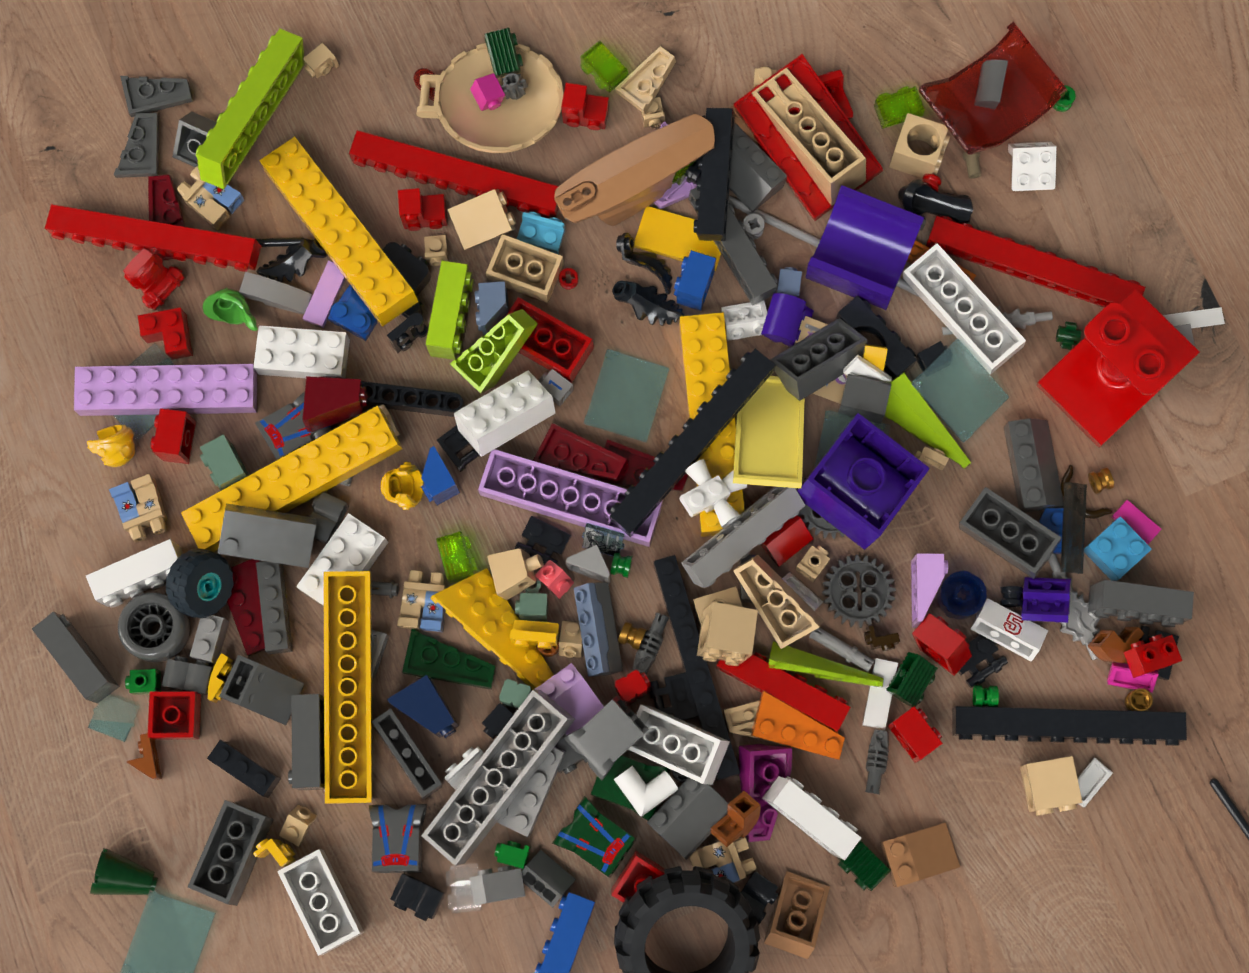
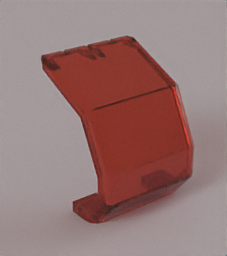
(1026, 95)

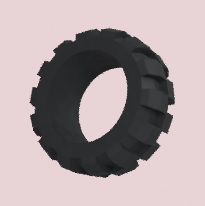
(682, 889)

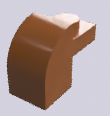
(1110, 646)
(740, 819)

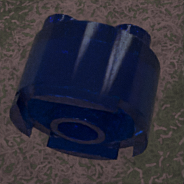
(968, 584)

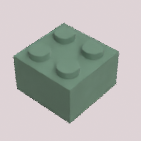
(223, 462)

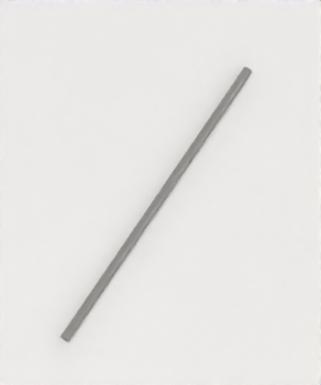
(797, 233)

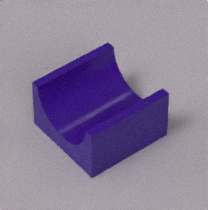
(864, 247)
(862, 481)

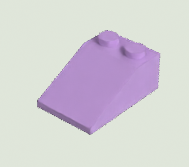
(926, 578)
(573, 695)

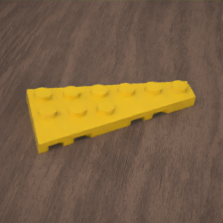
(490, 623)

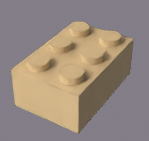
(525, 268)

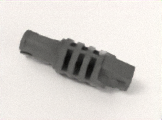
(650, 644)
(877, 760)

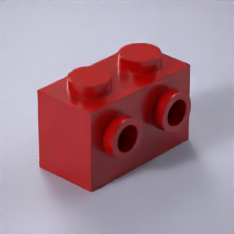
(1152, 656)

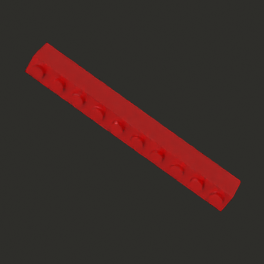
(452, 173)
(161, 238)
(1030, 264)

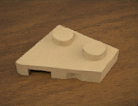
(741, 718)

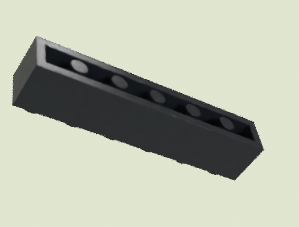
(715, 178)

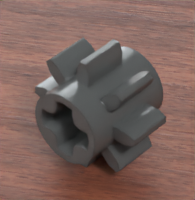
(513, 86)

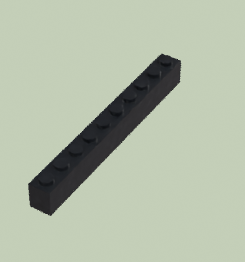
(692, 442)
(696, 668)
(1069, 724)

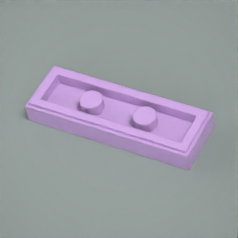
(324, 295)

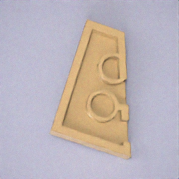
(647, 79)

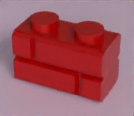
(632, 687)

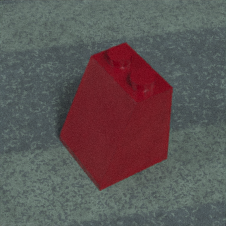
(332, 401)

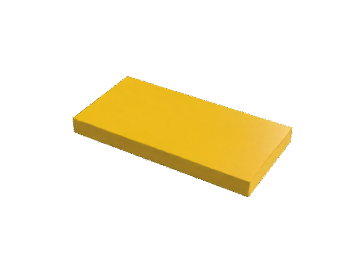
(671, 236)

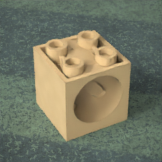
(924, 130)
(727, 633)
(1051, 785)

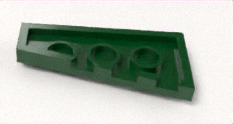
(445, 663)

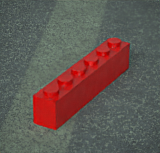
(790, 690)

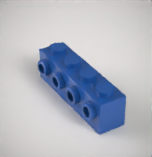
(567, 934)

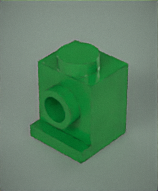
(151, 683)
(512, 854)

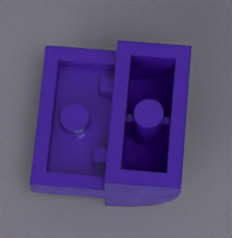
(785, 318)
(1046, 599)

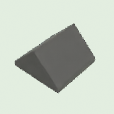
(865, 397)

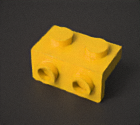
(534, 632)
(282, 853)

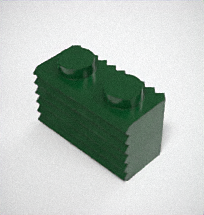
(502, 52)
(912, 679)
(864, 866)

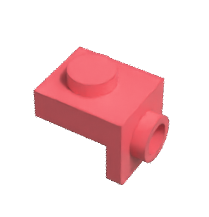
(554, 579)

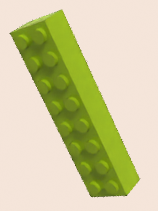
(250, 108)

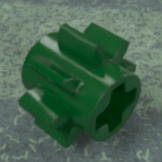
(1068, 335)

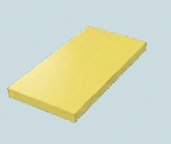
(770, 438)

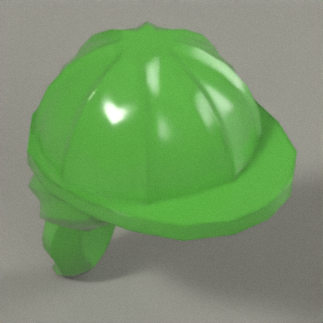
(229, 307)

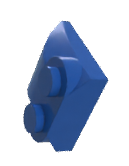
(353, 314)

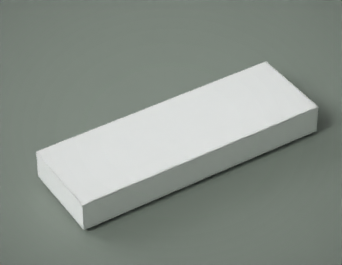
(878, 698)

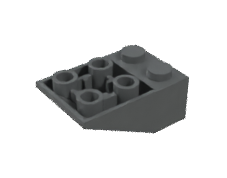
(261, 689)

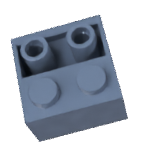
(492, 303)

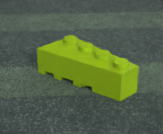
(493, 353)

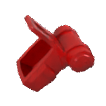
(152, 278)

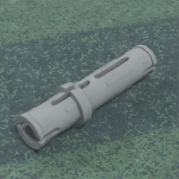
(850, 653)

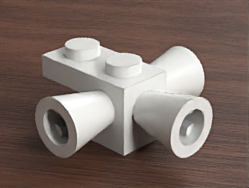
(711, 494)

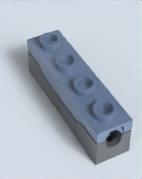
(598, 629)

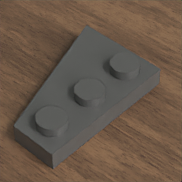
(151, 95)
(142, 149)

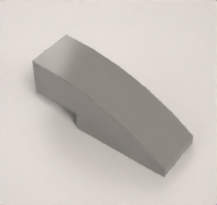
(274, 293)

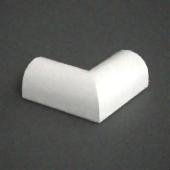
(642, 795)

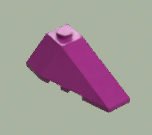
(758, 771)

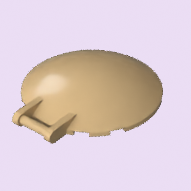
(508, 127)

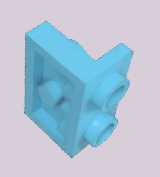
(541, 231)

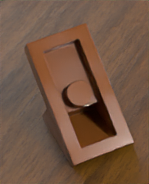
(149, 762)

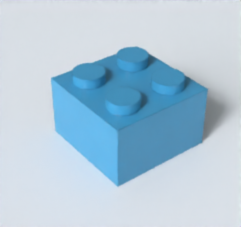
(1117, 549)

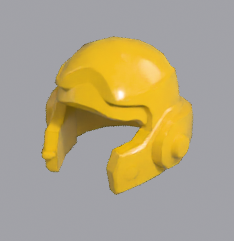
(114, 445)
(403, 486)

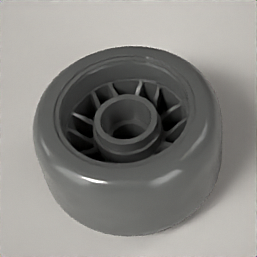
(136, 628)

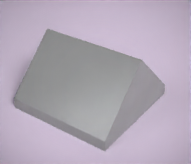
(590, 564)

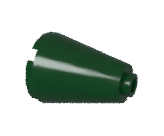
(121, 876)

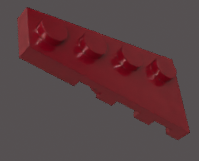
(164, 202)
(575, 454)
(637, 464)
(246, 606)

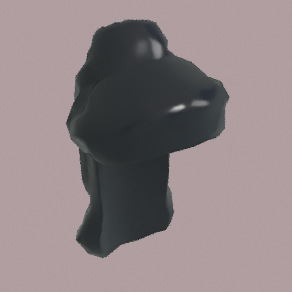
(922, 198)

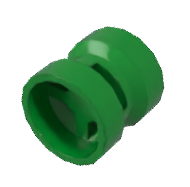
(985, 696)

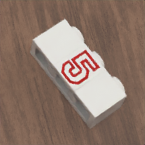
(1009, 630)

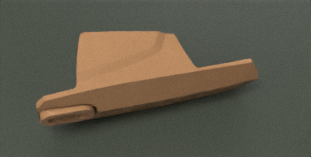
(635, 173)

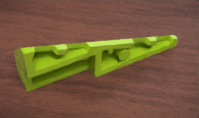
(915, 416)
(800, 661)

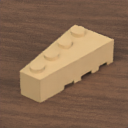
(777, 603)

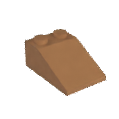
(919, 855)
(797, 915)

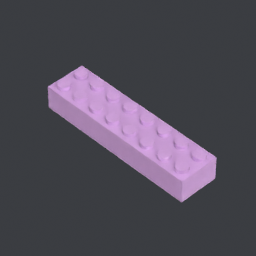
(172, 387)
(557, 494)

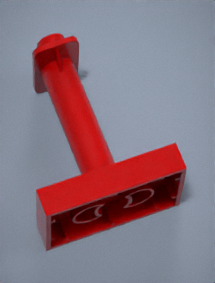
(1117, 367)

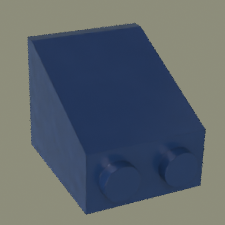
(426, 706)

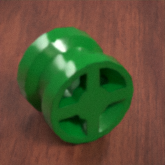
(1065, 102)
(621, 565)

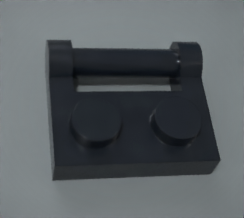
(402, 337)
(454, 442)

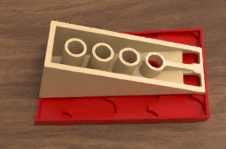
(807, 136)

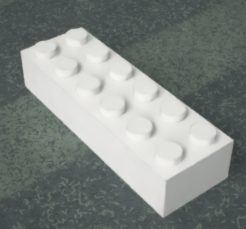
(963, 308)

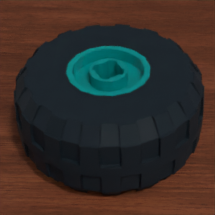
(199, 583)

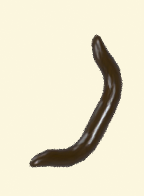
(1089, 514)

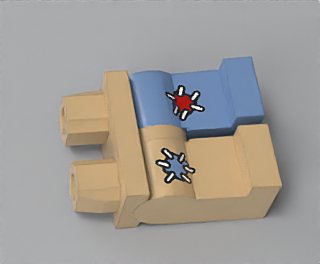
(202, 196)
(140, 507)
(417, 599)
(725, 858)

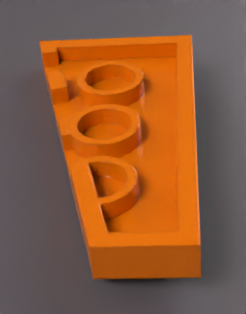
(789, 727)

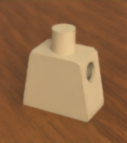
(513, 571)

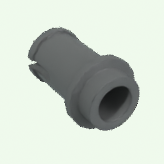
(385, 588)

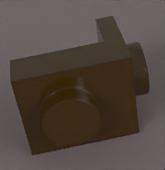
(885, 642)

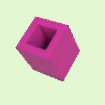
(487, 92)

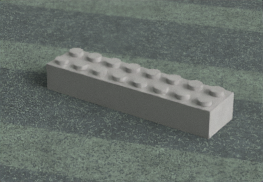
(498, 777)

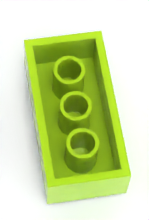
(449, 310)

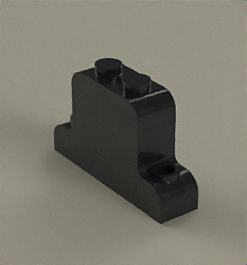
(411, 268)

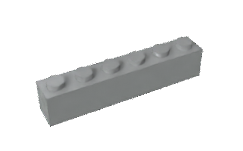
(741, 536)

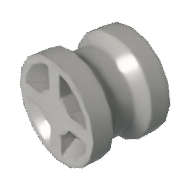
(755, 230)

